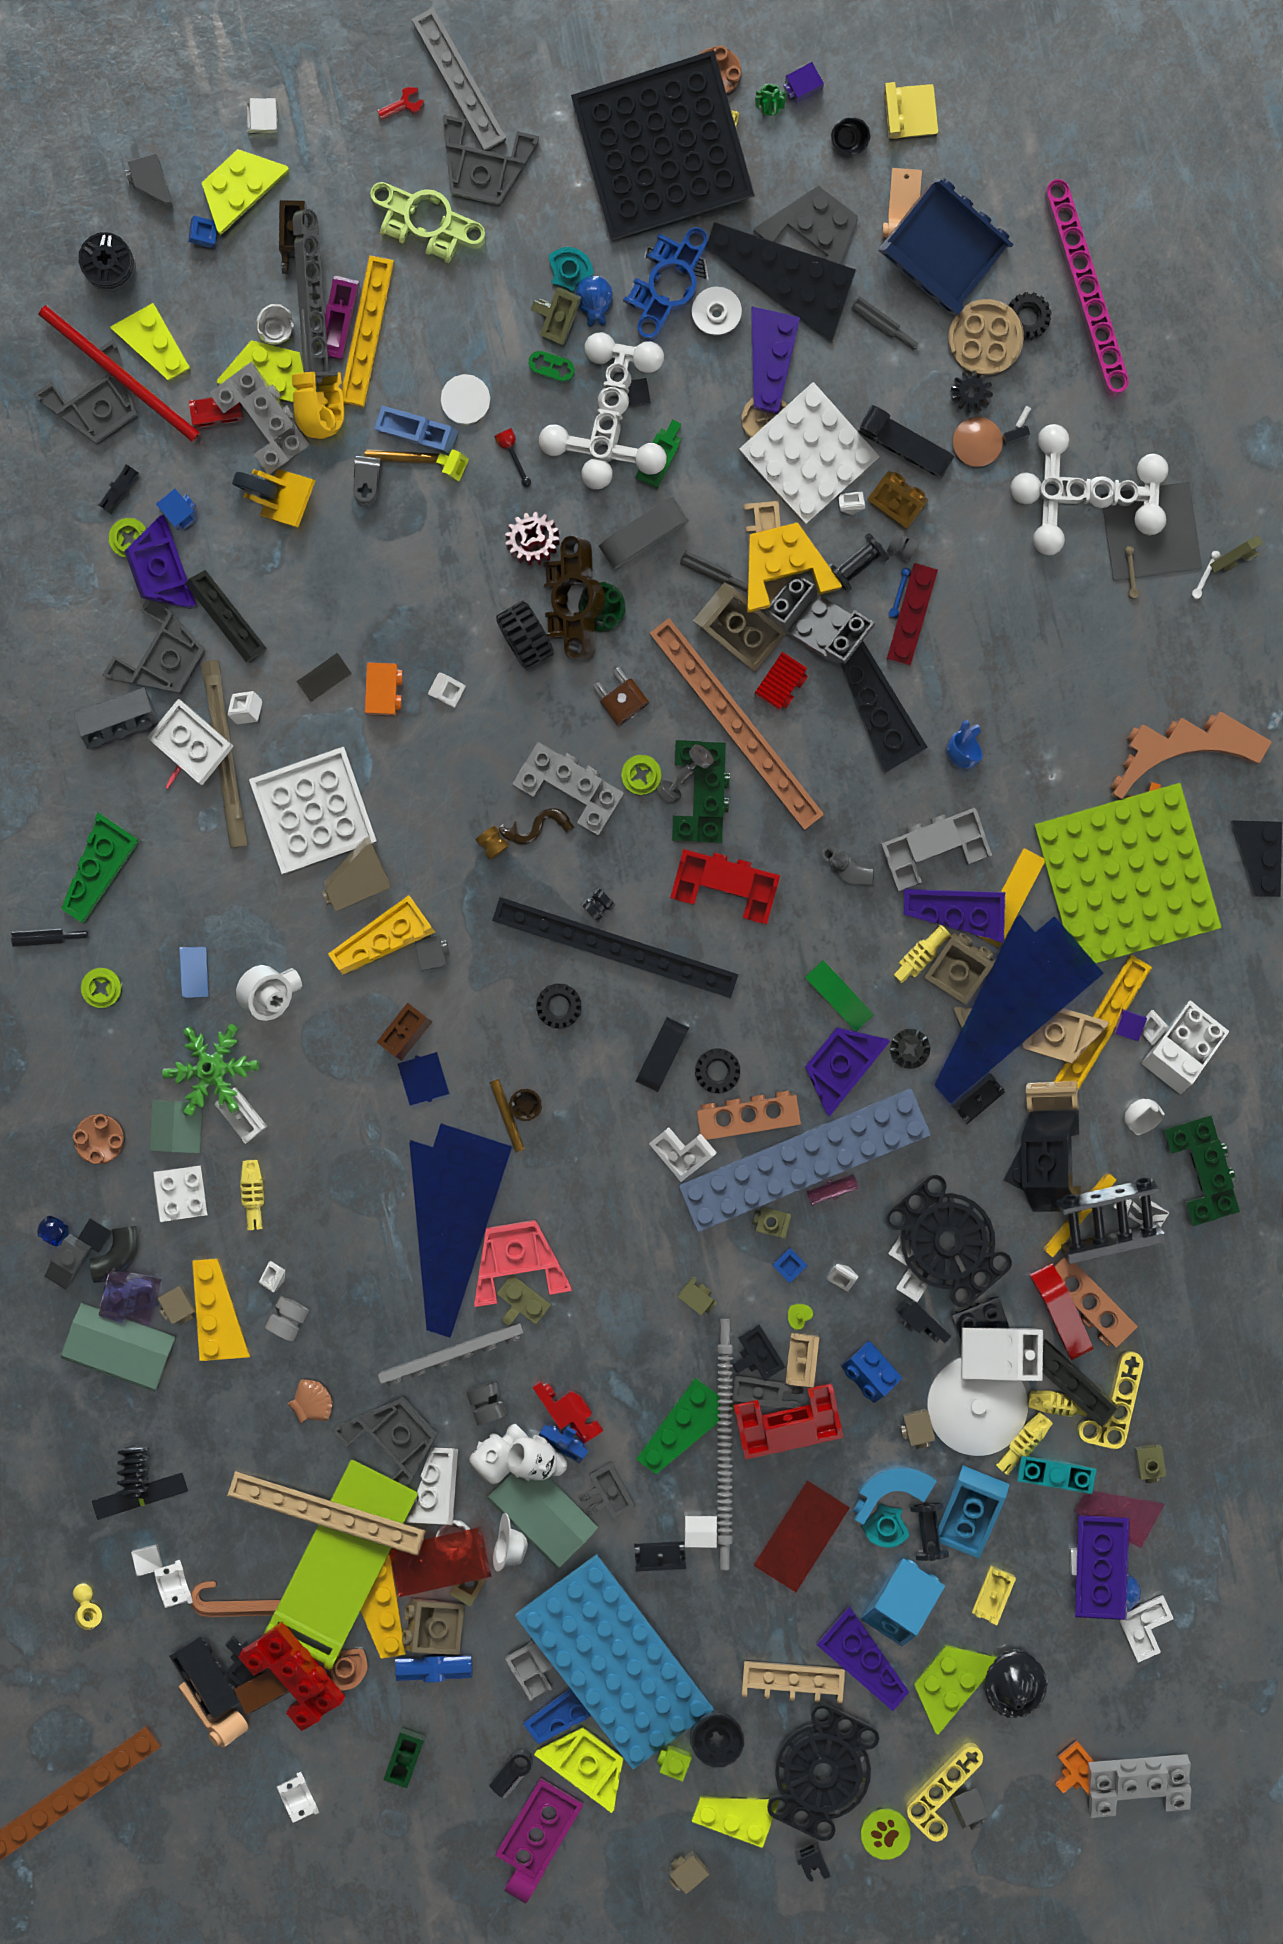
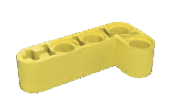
(1126, 1400)
(948, 1787)

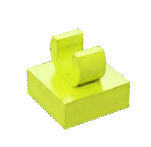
(453, 464)

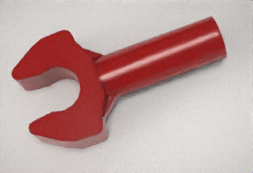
(402, 104)

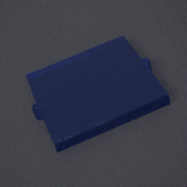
(423, 1078)

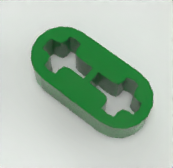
(553, 360)

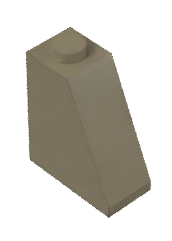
(356, 877)

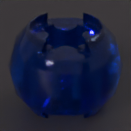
(52, 1230)

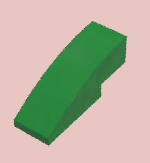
(839, 996)

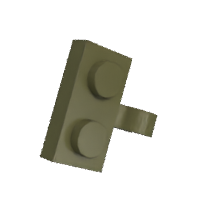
(558, 314)
(1245, 551)
(522, 1300)

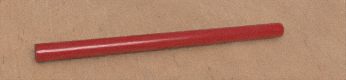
(118, 373)

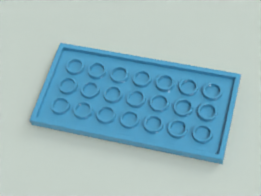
(614, 1661)

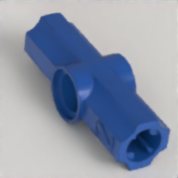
(433, 1668)

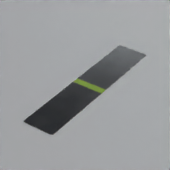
(156, 1491)

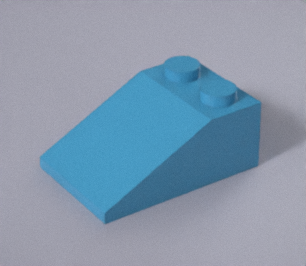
(972, 1511)

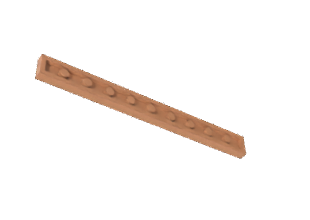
(736, 724)

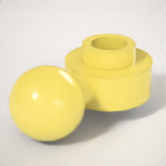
(83, 1594)

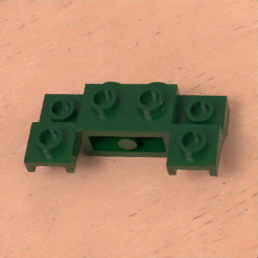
(708, 800)
(1210, 1169)

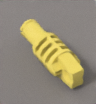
(921, 954)
(252, 1193)
(1054, 1403)
(1025, 1442)

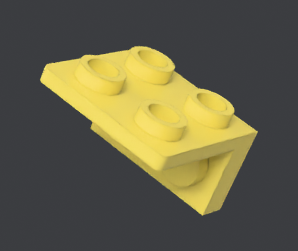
(910, 110)

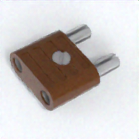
(624, 700)

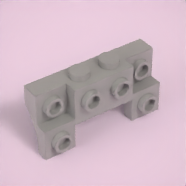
(268, 413)
(572, 780)
(928, 841)
(529, 1667)
(1138, 1779)

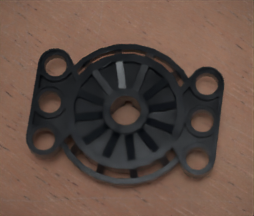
(970, 1241)
(828, 1794)

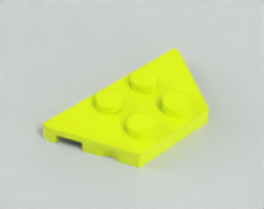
(239, 185)
(272, 362)
(586, 1764)

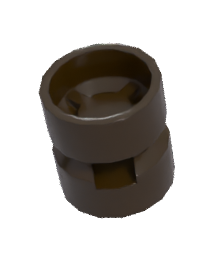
(525, 1104)

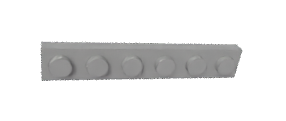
(458, 79)
(441, 1358)

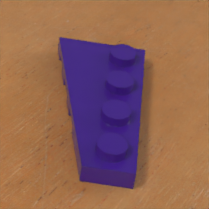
(771, 354)
(968, 911)
(859, 1655)

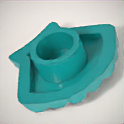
(569, 267)
(886, 1527)

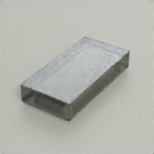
(324, 677)

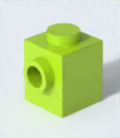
(674, 1762)

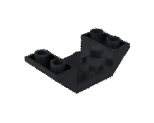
(1048, 1158)

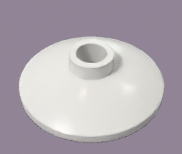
(714, 300)

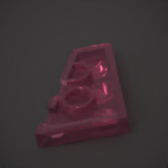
(1141, 1512)

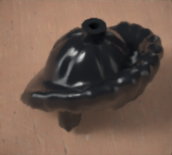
(1015, 1684)

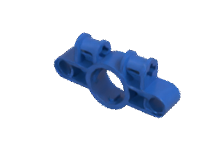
(684, 259)

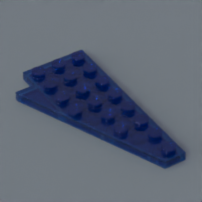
(1023, 991)
(453, 1203)

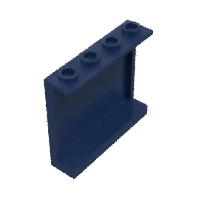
(945, 245)

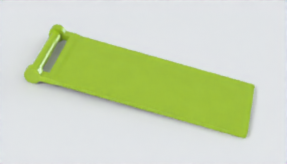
(340, 1566)

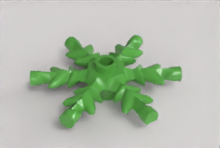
(217, 1072)

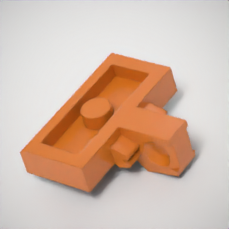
(1076, 1770)

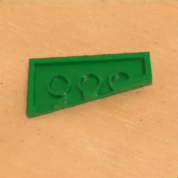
(103, 858)
(684, 1425)

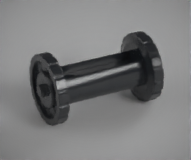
(859, 562)
(929, 1531)

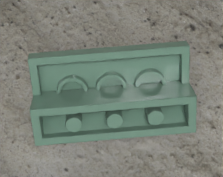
(118, 1349)
(544, 1516)

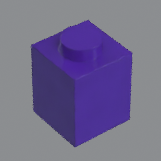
(803, 83)

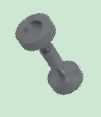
(700, 757)

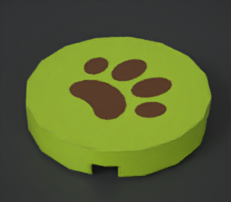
(885, 1833)

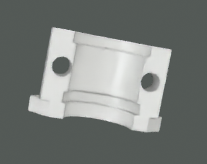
(172, 1585)
(297, 1798)

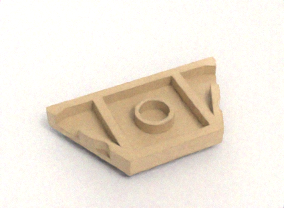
(1065, 1035)

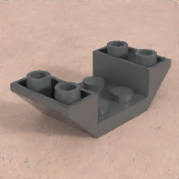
(818, 621)

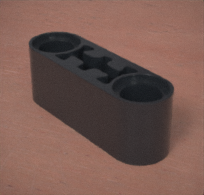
(662, 1054)

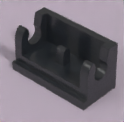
(978, 1098)
(660, 1556)
(812, 1858)

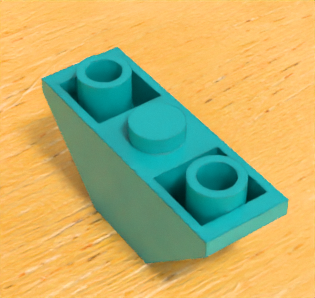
(1056, 1474)

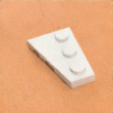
(436, 1489)

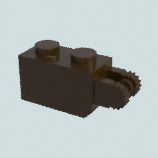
(286, 236)

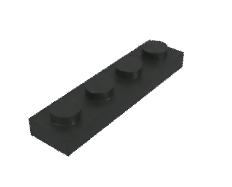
(225, 615)
(1077, 1385)

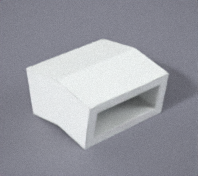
(262, 115)
(701, 1531)

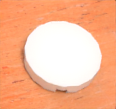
(465, 399)

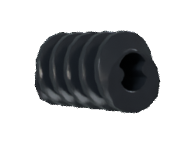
(133, 1472)

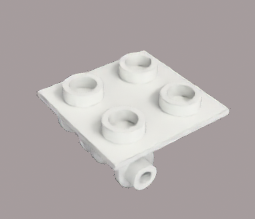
(180, 1193)

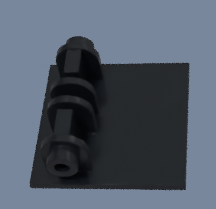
(982, 1315)

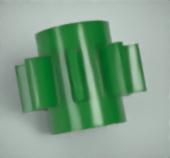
(770, 99)

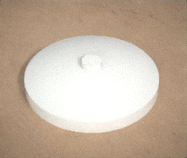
(976, 1413)

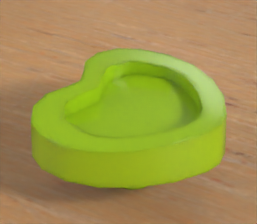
(798, 1315)

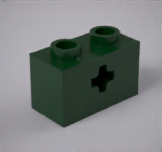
(404, 1758)

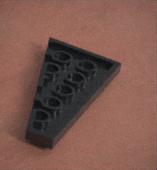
(799, 280)

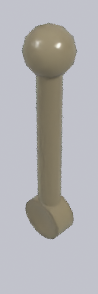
(1129, 551)

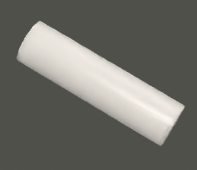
(1023, 417)

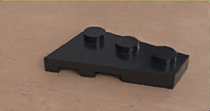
(1262, 854)

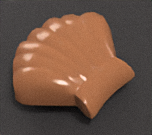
(311, 1401)
(349, 1668)

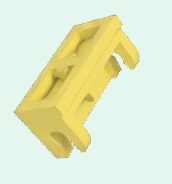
(993, 1595)

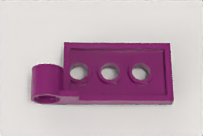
(527, 1875)

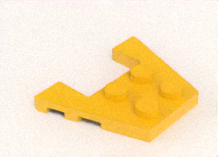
(782, 554)

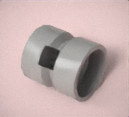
(287, 1318)

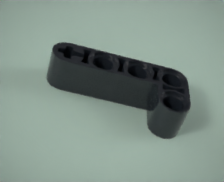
(904, 442)

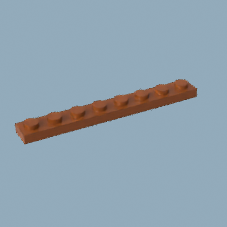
(77, 1790)

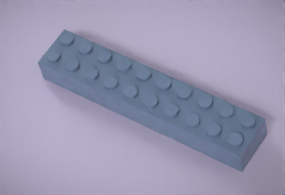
(804, 1159)

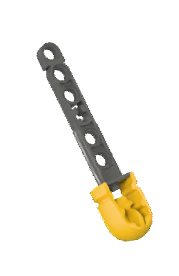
(315, 412)

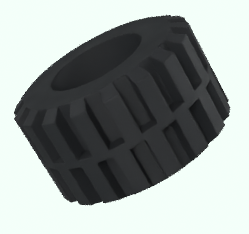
(525, 635)

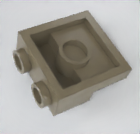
(960, 967)
(433, 1626)

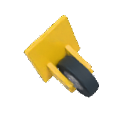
(285, 497)

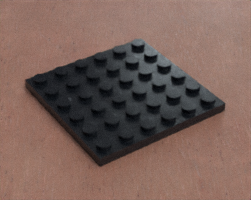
(663, 145)

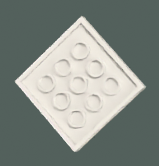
(809, 453)
(312, 810)

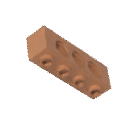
(788, 1116)
(1121, 1326)

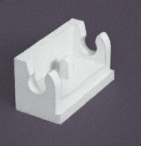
(245, 1119)

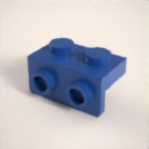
(871, 1372)

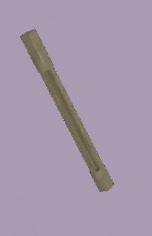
(228, 781)

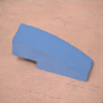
(416, 429)

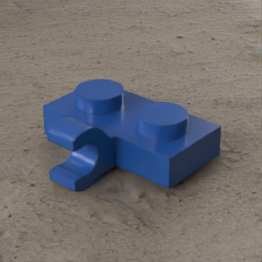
(564, 1443)

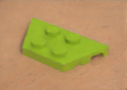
(950, 1682)

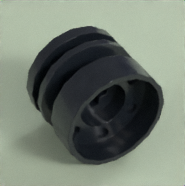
(120, 266)
(730, 1745)

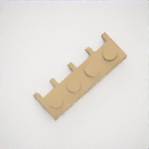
(767, 517)
(793, 1679)

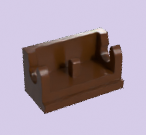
(404, 1031)
(260, 1691)

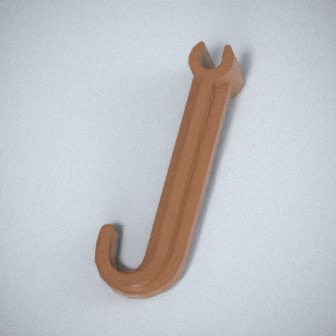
(230, 1608)

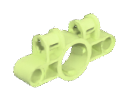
(442, 241)

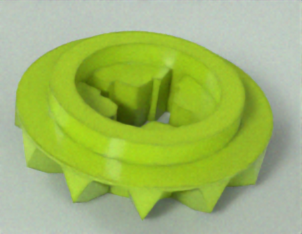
(128, 526)
(644, 763)
(89, 986)

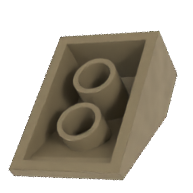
(744, 634)

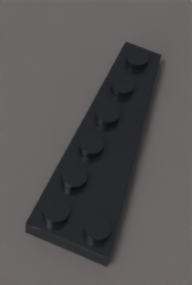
(882, 712)

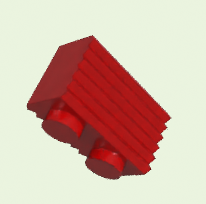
(781, 681)

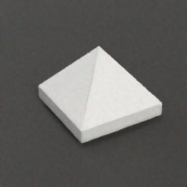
(851, 502)
(1154, 1027)
(272, 1277)
(843, 1277)

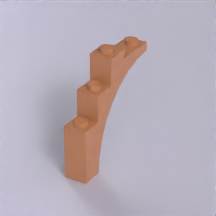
(1222, 736)

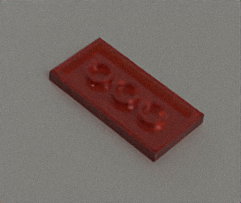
(801, 1536)
(441, 1562)

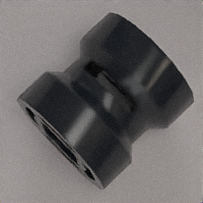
(592, 907)

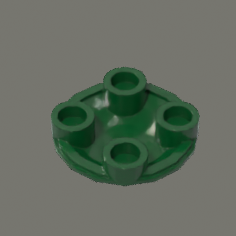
(613, 608)

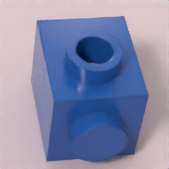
(177, 509)

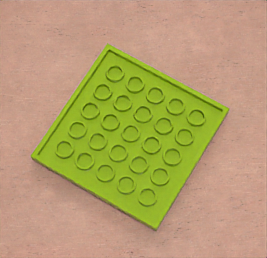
(1129, 874)

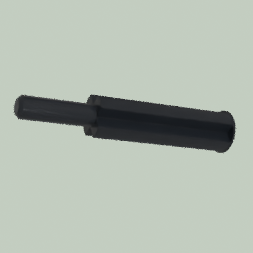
(43, 937)

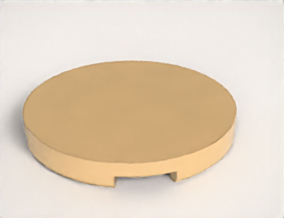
(986, 337)

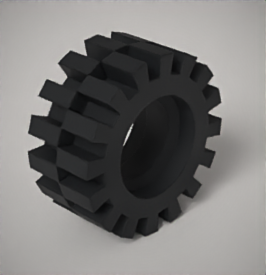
(1041, 308)
(543, 1005)
(728, 1059)

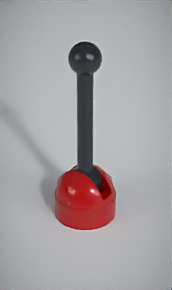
(506, 440)

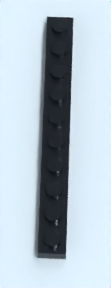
(615, 947)

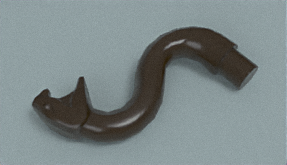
(556, 814)

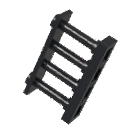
(1120, 1241)

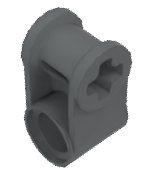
(366, 476)

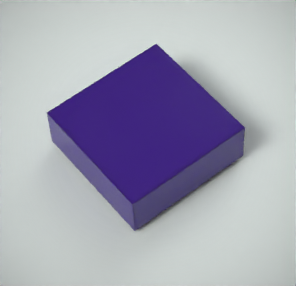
(1130, 1025)

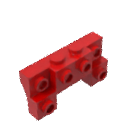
(727, 877)
(791, 1427)
(298, 1673)

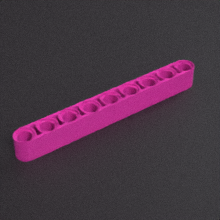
(1087, 275)

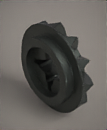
(907, 1060)

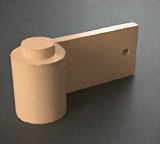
(903, 194)
(222, 1728)

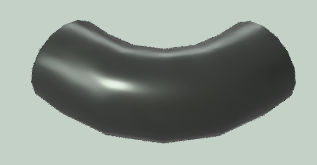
(118, 1256)

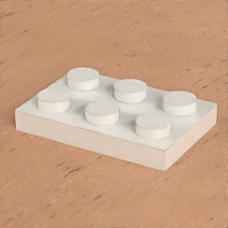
(190, 741)

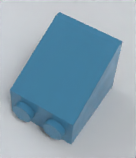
(903, 1602)

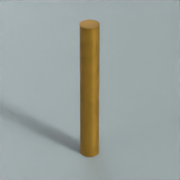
(403, 456)
(507, 1115)

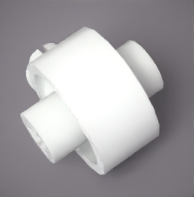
(266, 991)

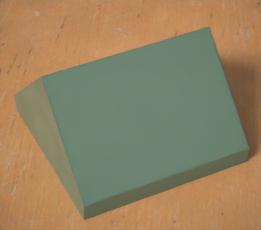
(174, 1129)

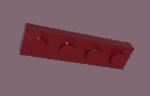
(912, 614)

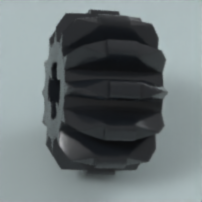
(979, 398)

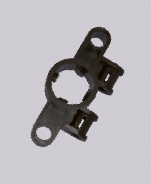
(560, 576)

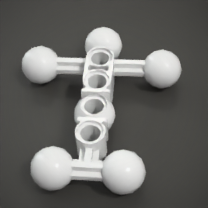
(649, 457)
(1049, 537)

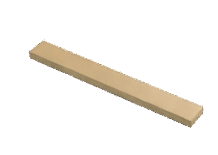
(326, 1513)

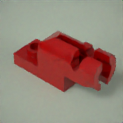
(569, 1410)

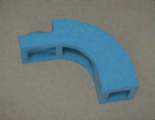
(888, 1480)

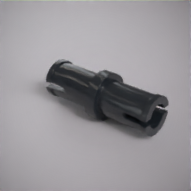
(118, 488)

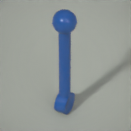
(894, 612)

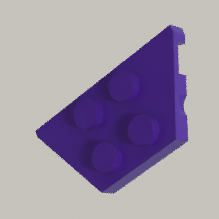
(158, 566)
(841, 1064)

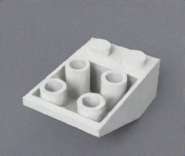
(1185, 1047)
(1002, 1354)

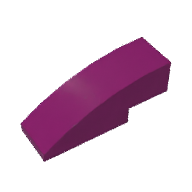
(339, 314)

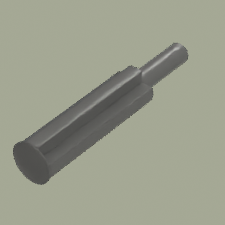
(881, 321)
(710, 570)

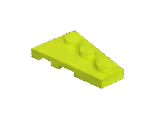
(152, 340)
(736, 1817)

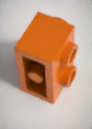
(382, 688)

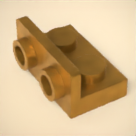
(898, 498)

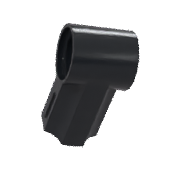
(510, 1774)

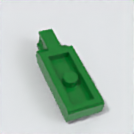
(669, 442)

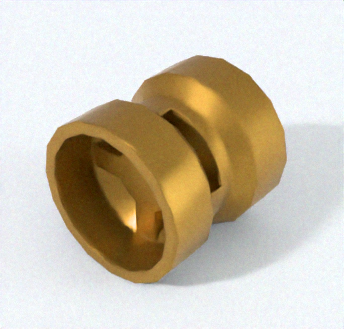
(492, 842)

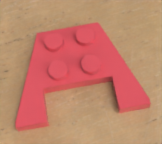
(516, 1250)

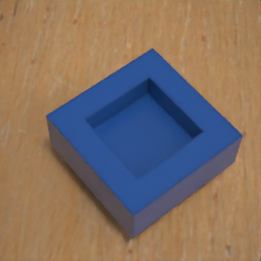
(202, 232)
(789, 1265)

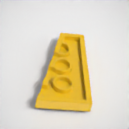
(384, 935)
(216, 1316)
(383, 1614)

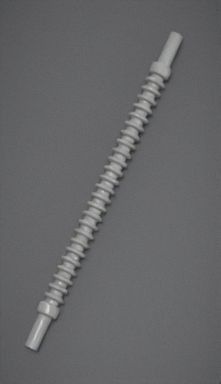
(724, 1350)

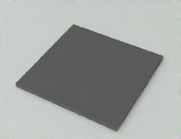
(1165, 552)

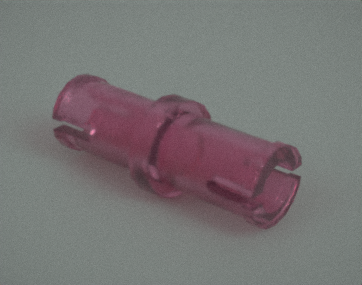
(832, 1189)

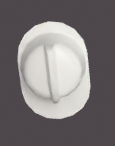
(510, 1546)

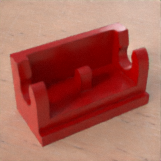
(207, 413)

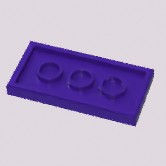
(1102, 1567)

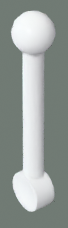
(1197, 593)

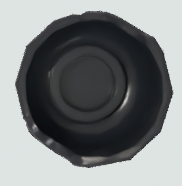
(850, 136)

